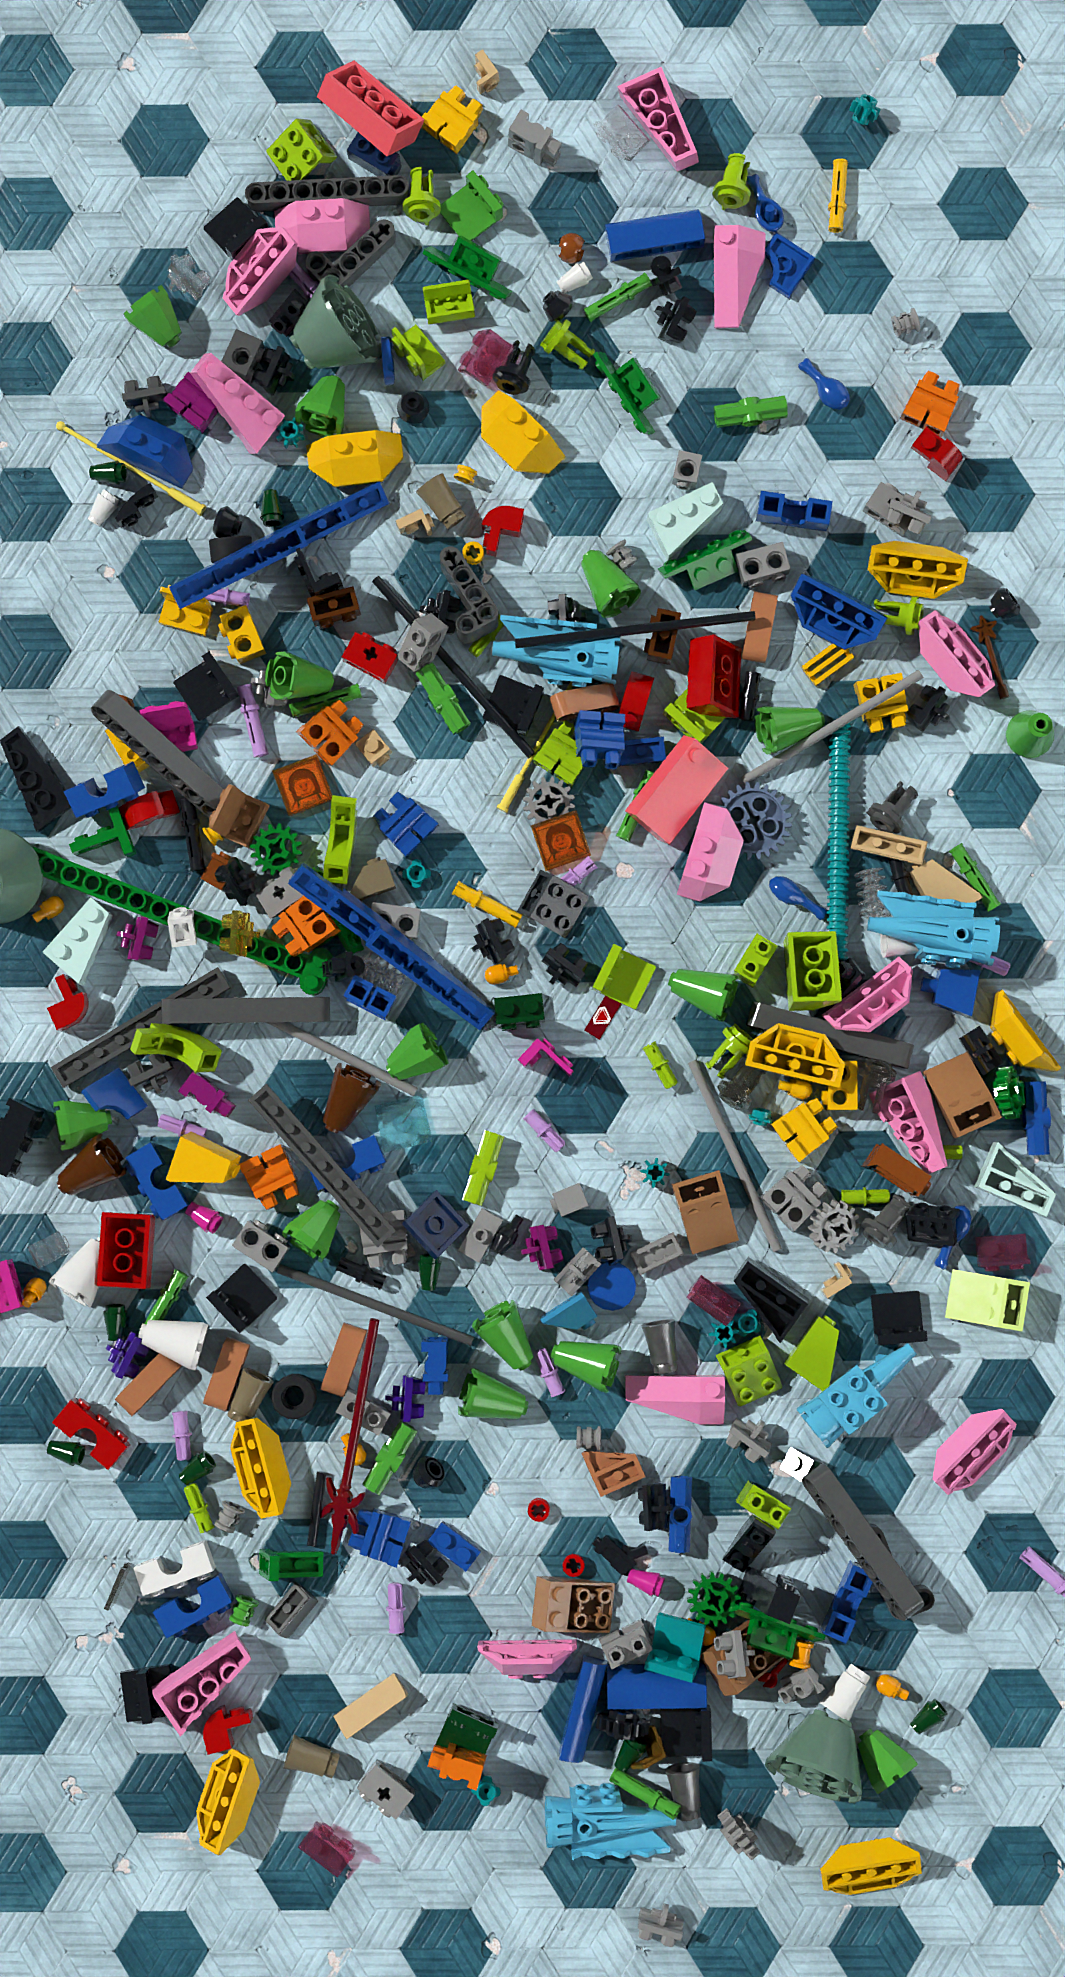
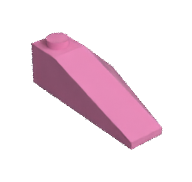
(737, 261)
(912, 1116)
(683, 1396)

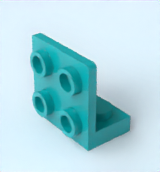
(676, 1647)

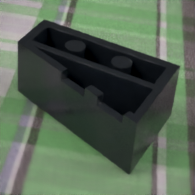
(16, 1134)
(771, 1297)
(772, 1594)

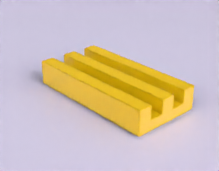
(849, 656)

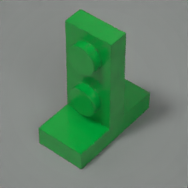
(106, 836)
(290, 1564)

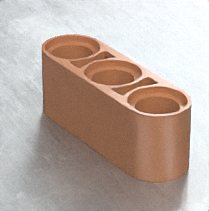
(759, 631)
(592, 698)
(343, 1359)
(226, 1374)
(147, 1383)

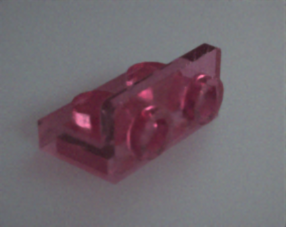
(484, 356)
(1002, 1251)
(713, 1300)
(327, 1848)

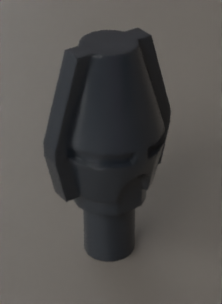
(506, 1236)

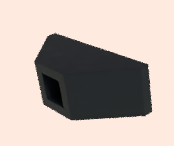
(749, 1543)

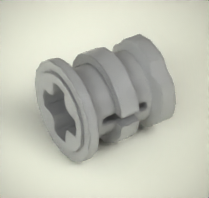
(905, 322)
(626, 552)
(588, 1437)
(229, 1516)

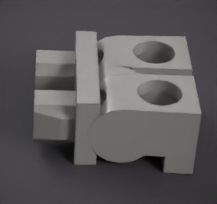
(533, 141)
(795, 1195)
(396, 1243)
(627, 1647)

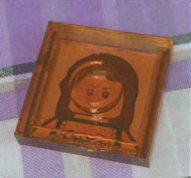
(303, 785)
(560, 840)

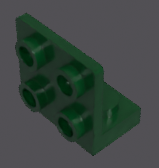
(519, 1011)
(467, 1730)

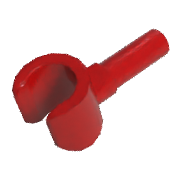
(771, 1678)

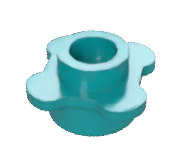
(423, 873)
(761, 1116)
(753, 1326)
(486, 1798)

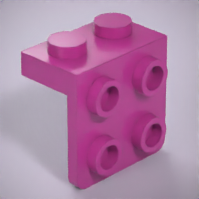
(174, 723)

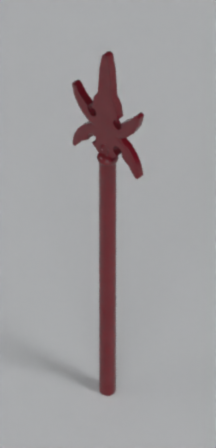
(341, 1502)

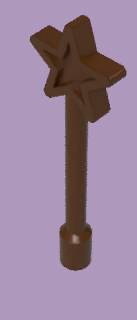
(985, 632)

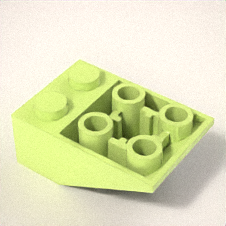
(987, 1300)

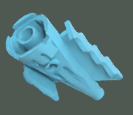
(560, 660)
(934, 928)
(853, 1396)
(602, 1825)

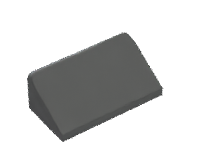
(291, 1610)

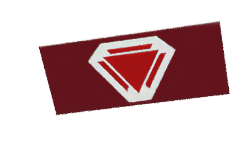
(602, 1017)

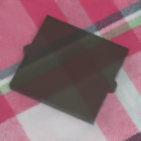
(117, 1586)

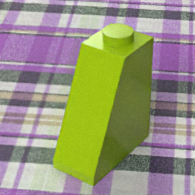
(815, 1352)

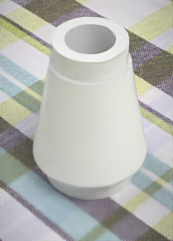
(575, 278)
(103, 507)

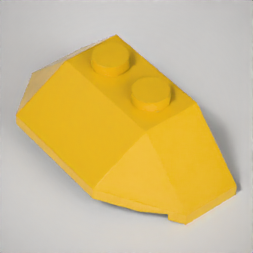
(518, 436)
(355, 457)
(916, 568)
(1018, 1037)
(796, 1055)
(260, 1467)
(226, 1800)
(870, 1866)

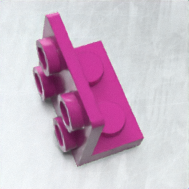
(532, 1055)
(10, 1289)

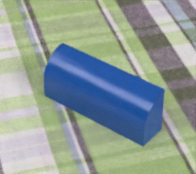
(655, 235)
(636, 1688)
(582, 1709)

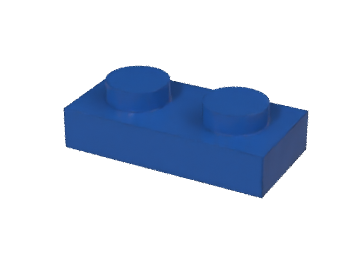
(643, 751)
(454, 1546)

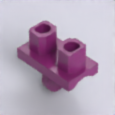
(142, 928)
(539, 1249)

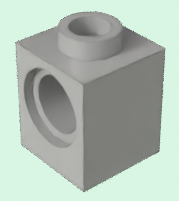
(691, 461)
(568, 1200)

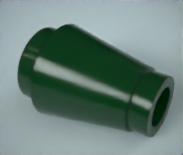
(109, 472)
(271, 509)
(428, 1271)
(115, 1320)
(66, 1451)
(198, 1467)
(929, 1716)
(629, 1753)

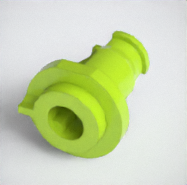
(732, 191)
(421, 204)
(559, 337)
(909, 613)
(737, 1042)

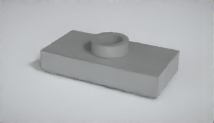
(480, 1235)
(656, 1253)

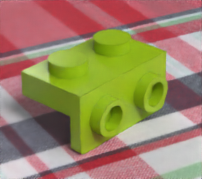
(448, 302)

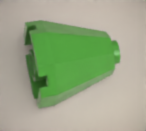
(155, 318)
(323, 407)
(416, 1054)
(79, 1122)
(314, 1229)
(884, 1759)

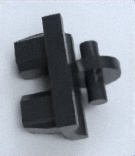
(665, 276)
(680, 311)
(288, 313)
(277, 372)
(443, 603)
(565, 609)
(933, 710)
(239, 882)
(488, 941)
(343, 966)
(561, 968)
(849, 976)
(980, 1050)
(613, 1240)
(654, 1506)
(418, 1555)

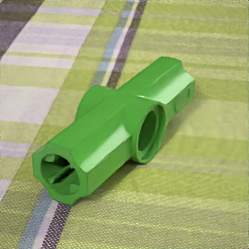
(750, 411)
(443, 698)
(390, 1457)

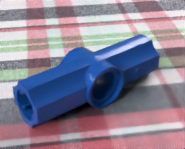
(1036, 1118)
(680, 1529)

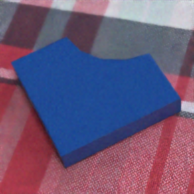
(788, 264)
(116, 1094)

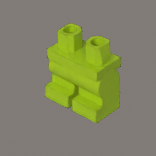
(561, 749)
(754, 960)
(763, 1504)

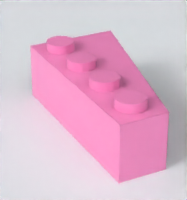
(658, 113)
(244, 409)
(199, 1681)

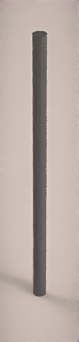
(375, 1304)

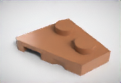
(612, 1470)

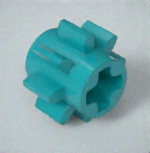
(864, 109)
(293, 439)
(658, 1178)
(724, 1339)

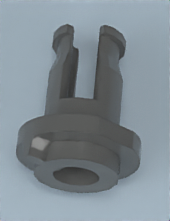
(888, 814)
(882, 1227)

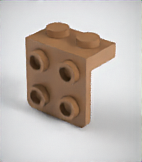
(237, 816)

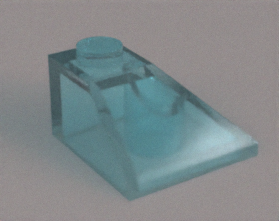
(403, 1123)

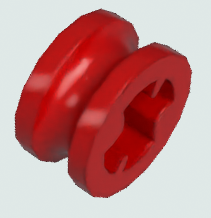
(539, 1517)
(578, 1559)

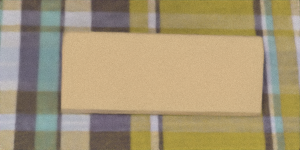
(889, 845)
(370, 1705)

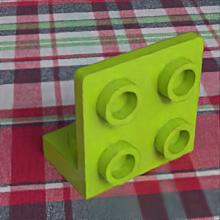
(300, 150)
(418, 351)
(690, 722)
(624, 977)
(749, 1371)

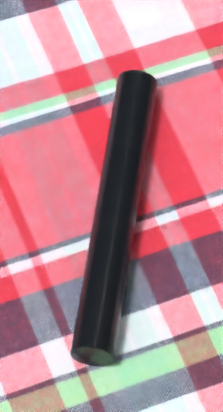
(316, 1508)

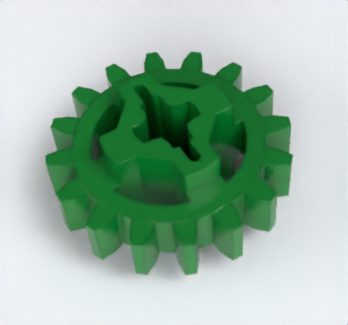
(282, 840)
(1009, 1092)
(704, 1603)

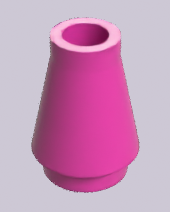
(205, 1217)
(648, 1582)

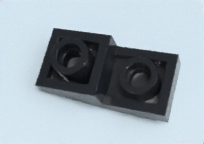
(129, 513)

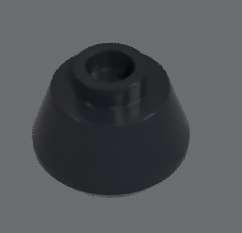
(557, 305)
(413, 407)
(226, 523)
(1004, 604)
(428, 1472)

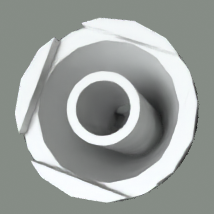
(79, 1274)
(175, 1340)

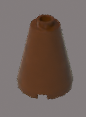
(348, 1096)
(92, 1167)

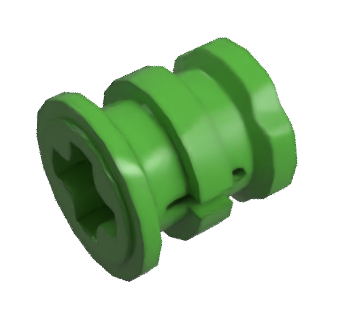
(243, 1610)

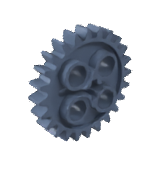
(773, 813)

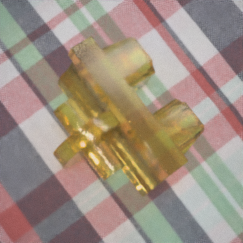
(240, 935)

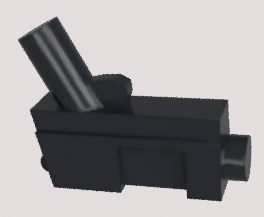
(620, 1559)

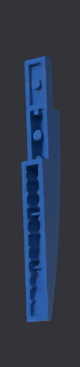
(278, 544)
(391, 945)

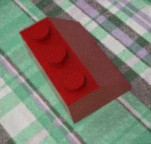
(714, 677)
(126, 1250)

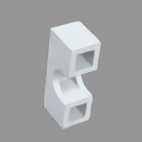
(154, 1577)

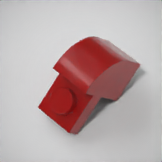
(941, 453)
(498, 521)
(636, 699)
(148, 808)
(72, 1008)
(217, 1729)

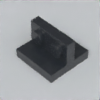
(138, 1694)

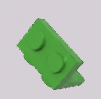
(472, 208)

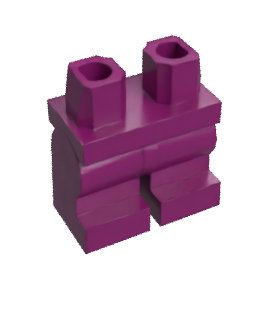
(191, 403)
(207, 1094)

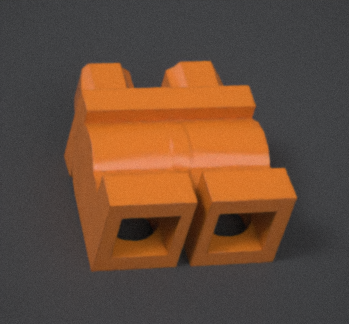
(933, 401)
(328, 726)
(306, 924)
(268, 1180)
(458, 1764)

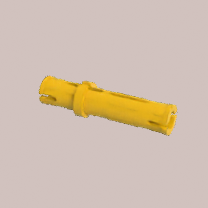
(836, 221)
(486, 904)

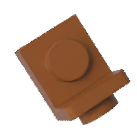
(209, 874)

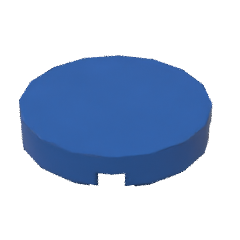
(387, 360)
(611, 1286)

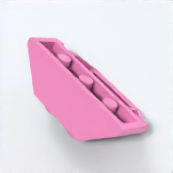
(324, 224)
(259, 269)
(954, 656)
(711, 855)
(873, 1000)
(972, 1450)
(527, 1656)

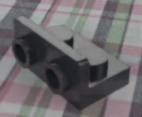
(932, 1224)

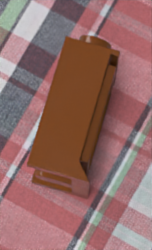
(898, 1170)

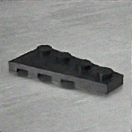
(35, 779)

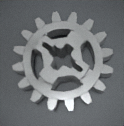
(537, 806)
(834, 1226)
(739, 1834)

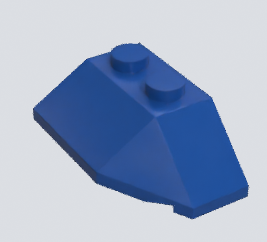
(149, 448)
(835, 613)

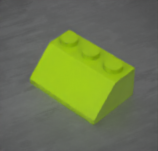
(811, 970)

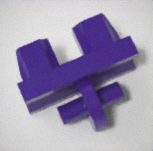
(123, 1353)
(408, 1409)

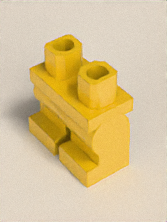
(451, 119)
(893, 707)
(805, 1127)

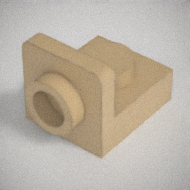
(487, 72)
(412, 521)
(374, 748)
(833, 1284)

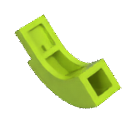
(341, 839)
(179, 1043)

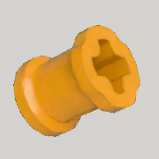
(801, 1654)

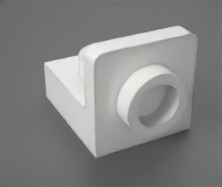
(182, 927)

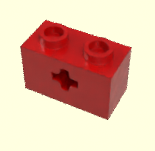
(377, 668)

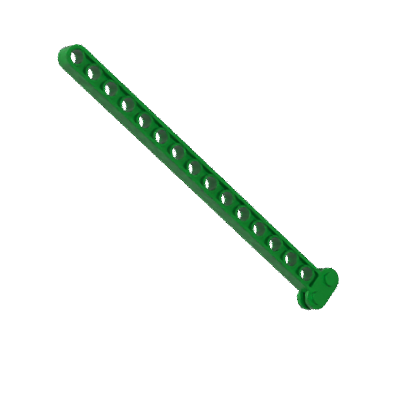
(309, 971)

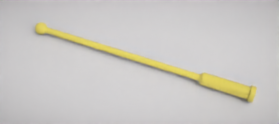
(172, 492)
(519, 778)

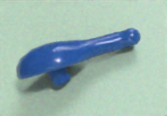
(767, 210)
(830, 391)
(790, 893)
(962, 1227)

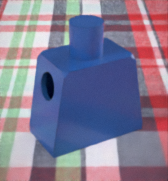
(953, 990)

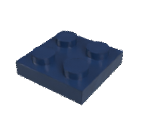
(435, 1224)

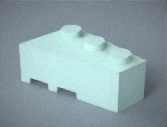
(683, 518)
(79, 940)
(1014, 1183)

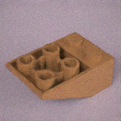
(961, 1095)
(705, 1212)
(572, 1605)
(758, 1665)

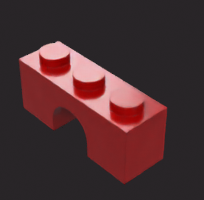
(109, 1444)

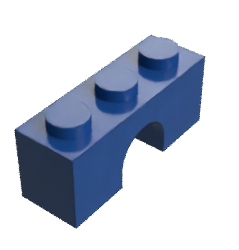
(808, 514)
(121, 783)
(367, 1157)
(144, 1165)
(843, 1608)
(175, 1617)

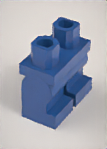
(599, 738)
(403, 822)
(369, 998)
(436, 1363)
(377, 1539)

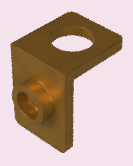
(654, 1750)

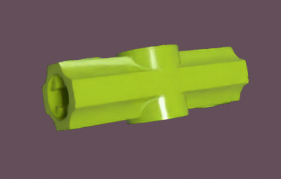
(483, 1168)

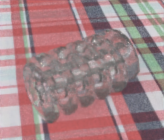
(870, 886)
(382, 974)

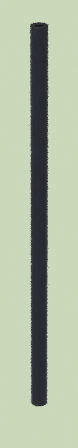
(635, 629)
(459, 673)

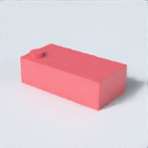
(370, 108)
(676, 789)

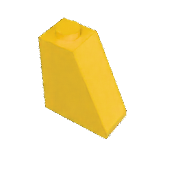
(202, 1161)

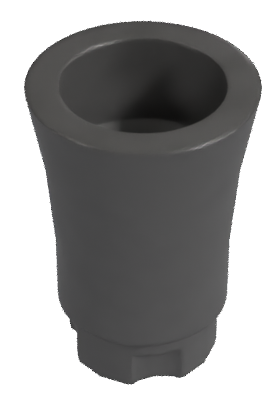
(661, 1344)
(685, 1789)

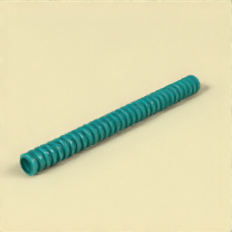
(838, 837)

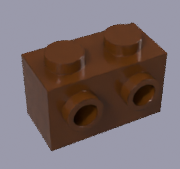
(334, 607)
(662, 643)

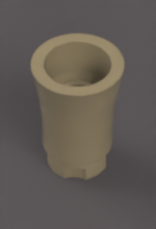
(442, 501)
(249, 1394)
(310, 1758)

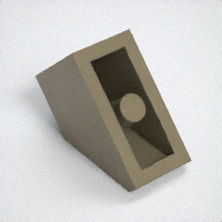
(373, 880)

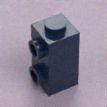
(372, 159)

